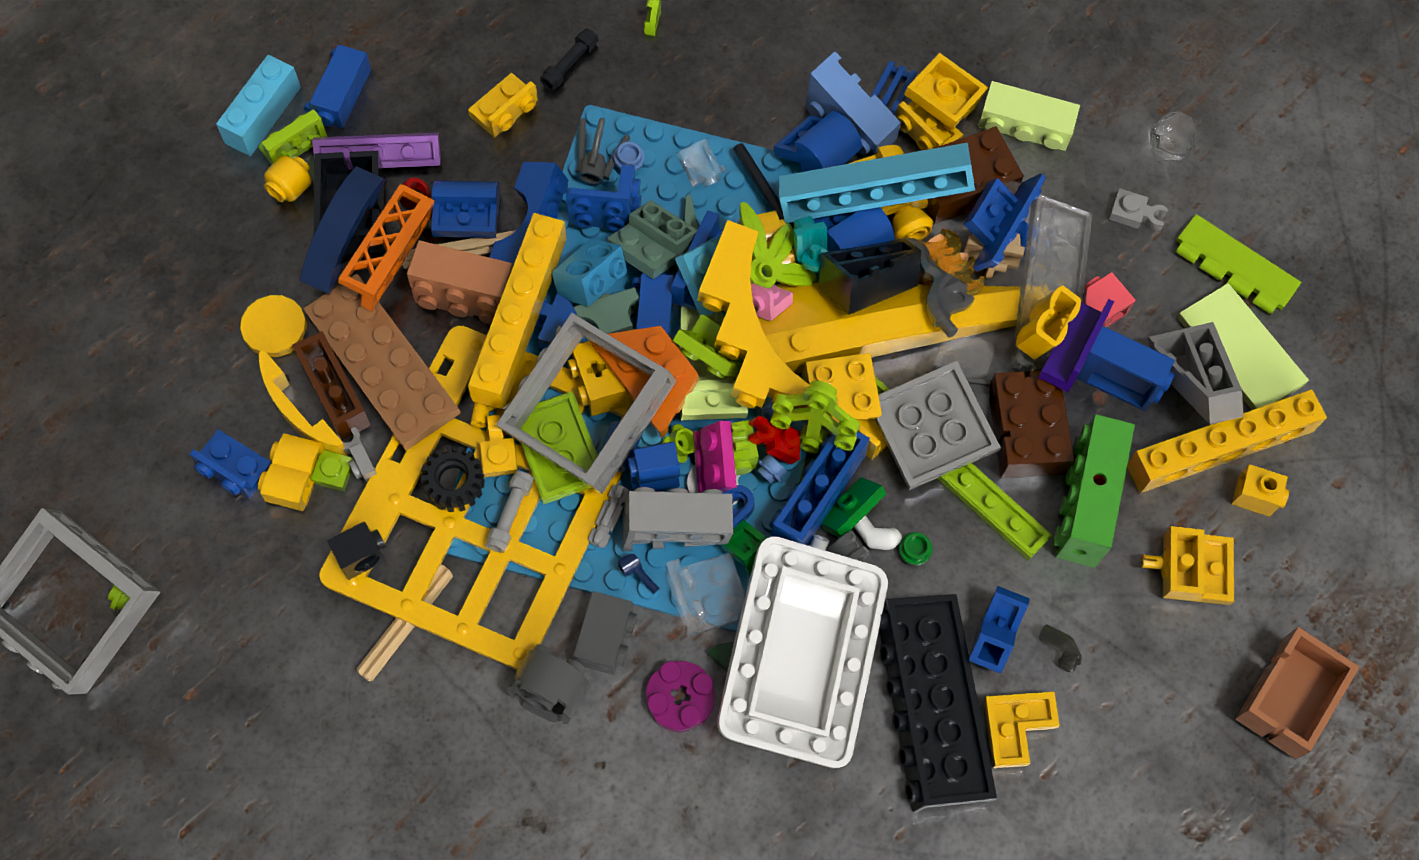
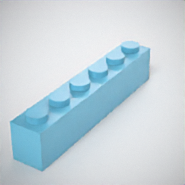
(876, 183)

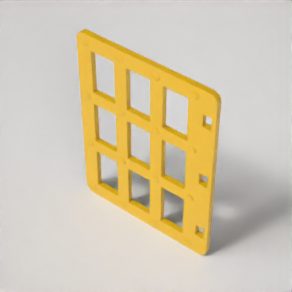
(389, 496)

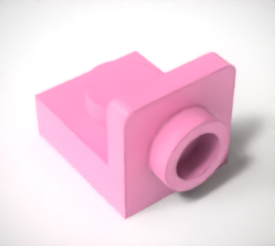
(770, 301)

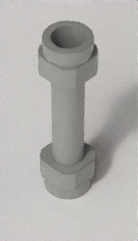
(499, 537)

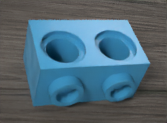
(590, 272)

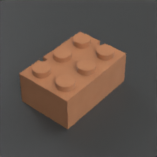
(457, 281)
(1297, 693)

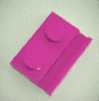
(715, 457)

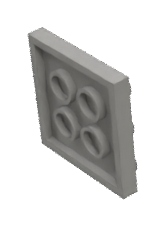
(934, 425)

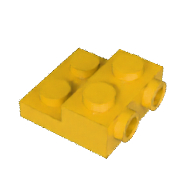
(946, 91)

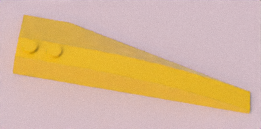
(821, 330)

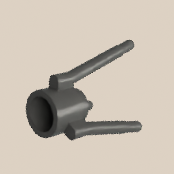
(593, 167)

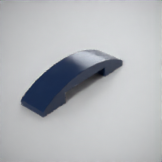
(337, 228)

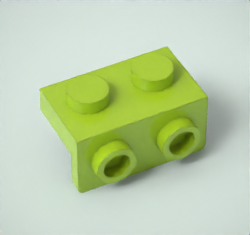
(700, 345)

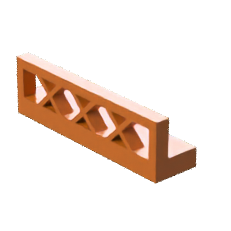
(396, 253)

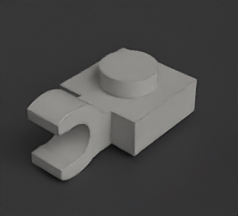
(361, 463)

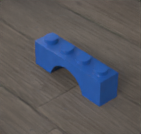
(542, 190)

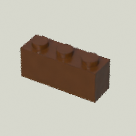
(331, 385)

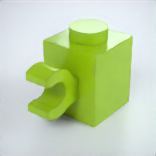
(744, 450)

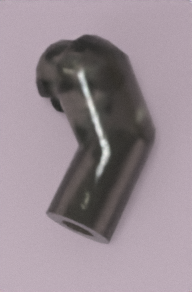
(1065, 643)

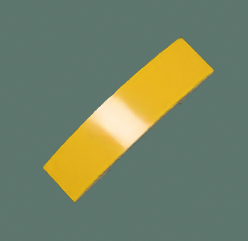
(275, 383)

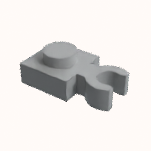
(1133, 209)

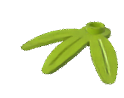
(770, 259)

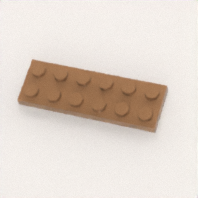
(383, 365)

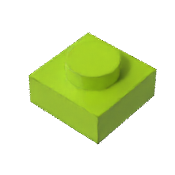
(332, 470)

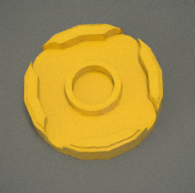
(273, 325)

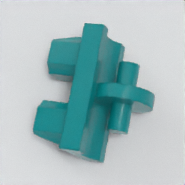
(809, 242)

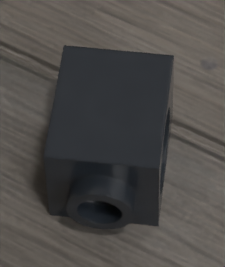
(357, 549)

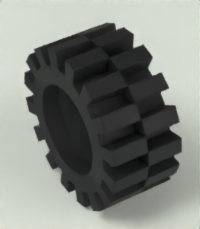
(447, 460)

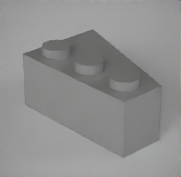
(1202, 371)
(676, 517)

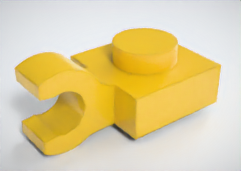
(498, 453)

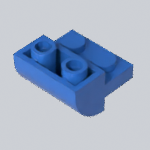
(820, 142)
(465, 208)
(857, 229)

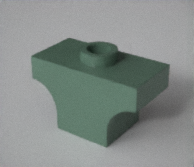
(611, 312)

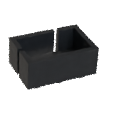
(330, 173)

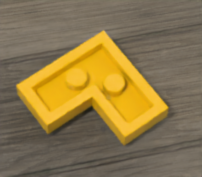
(1010, 718)

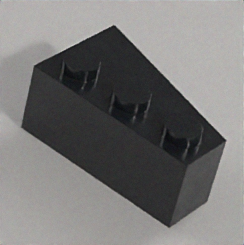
(869, 273)

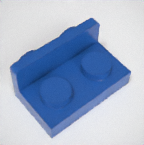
(231, 463)

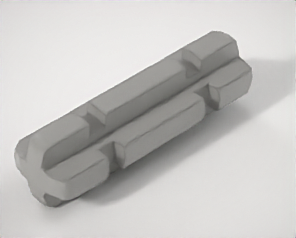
(608, 516)

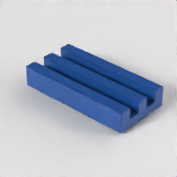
(899, 73)

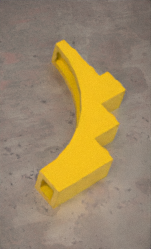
(740, 335)

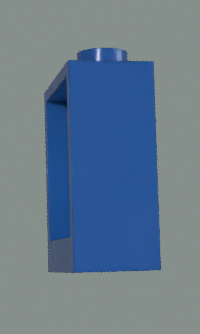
(1127, 369)

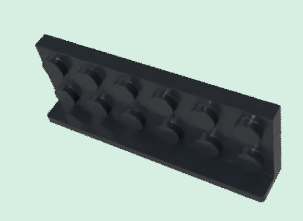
(934, 703)

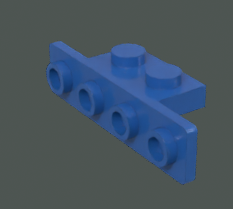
(998, 217)

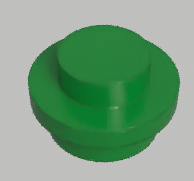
(915, 548)

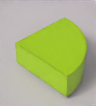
(652, 18)

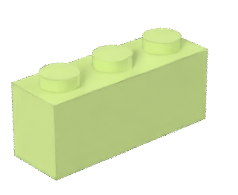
(1029, 116)

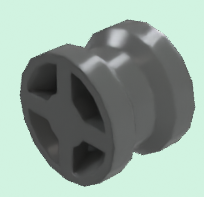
(848, 547)

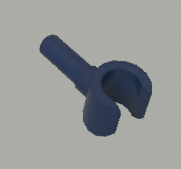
(631, 564)

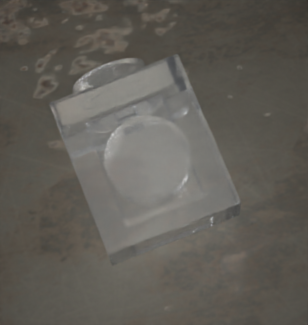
(700, 164)

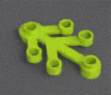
(820, 398)

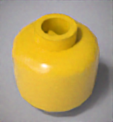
(287, 178)

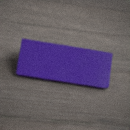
(1070, 355)

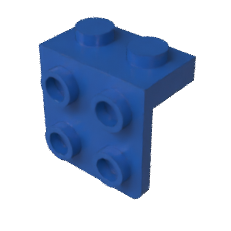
(605, 208)

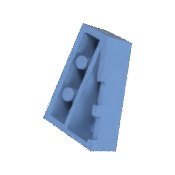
(836, 90)

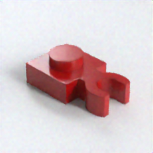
(779, 442)

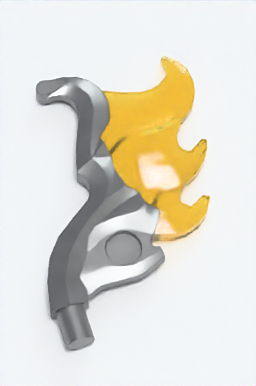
(950, 278)

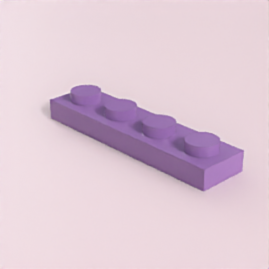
(394, 149)

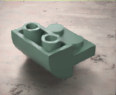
(653, 239)

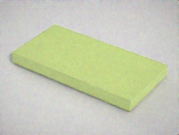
(1256, 357)

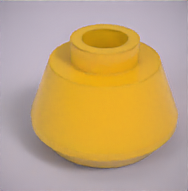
(911, 223)

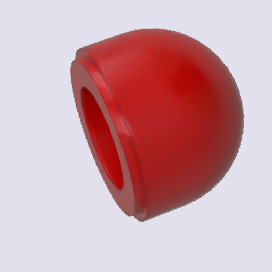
(414, 183)

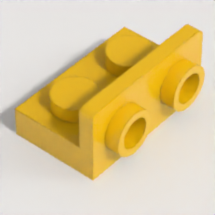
(504, 104)

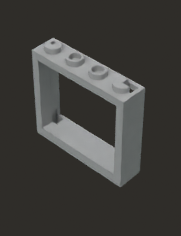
(629, 429)
(20, 560)

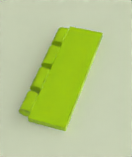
(1245, 267)

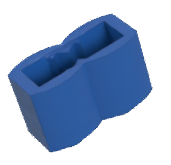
(655, 467)

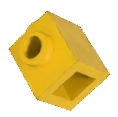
(1260, 490)

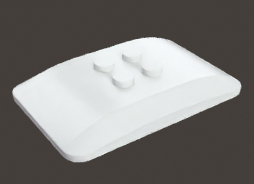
(803, 653)

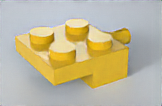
(1195, 566)

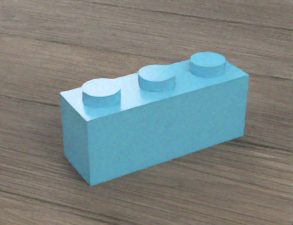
(258, 105)

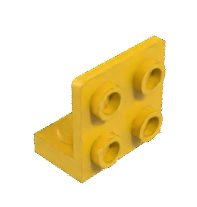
(853, 380)

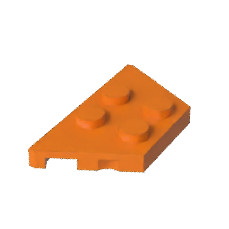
(659, 348)

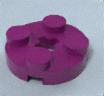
(671, 678)

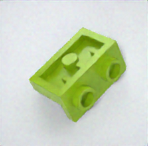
(294, 138)

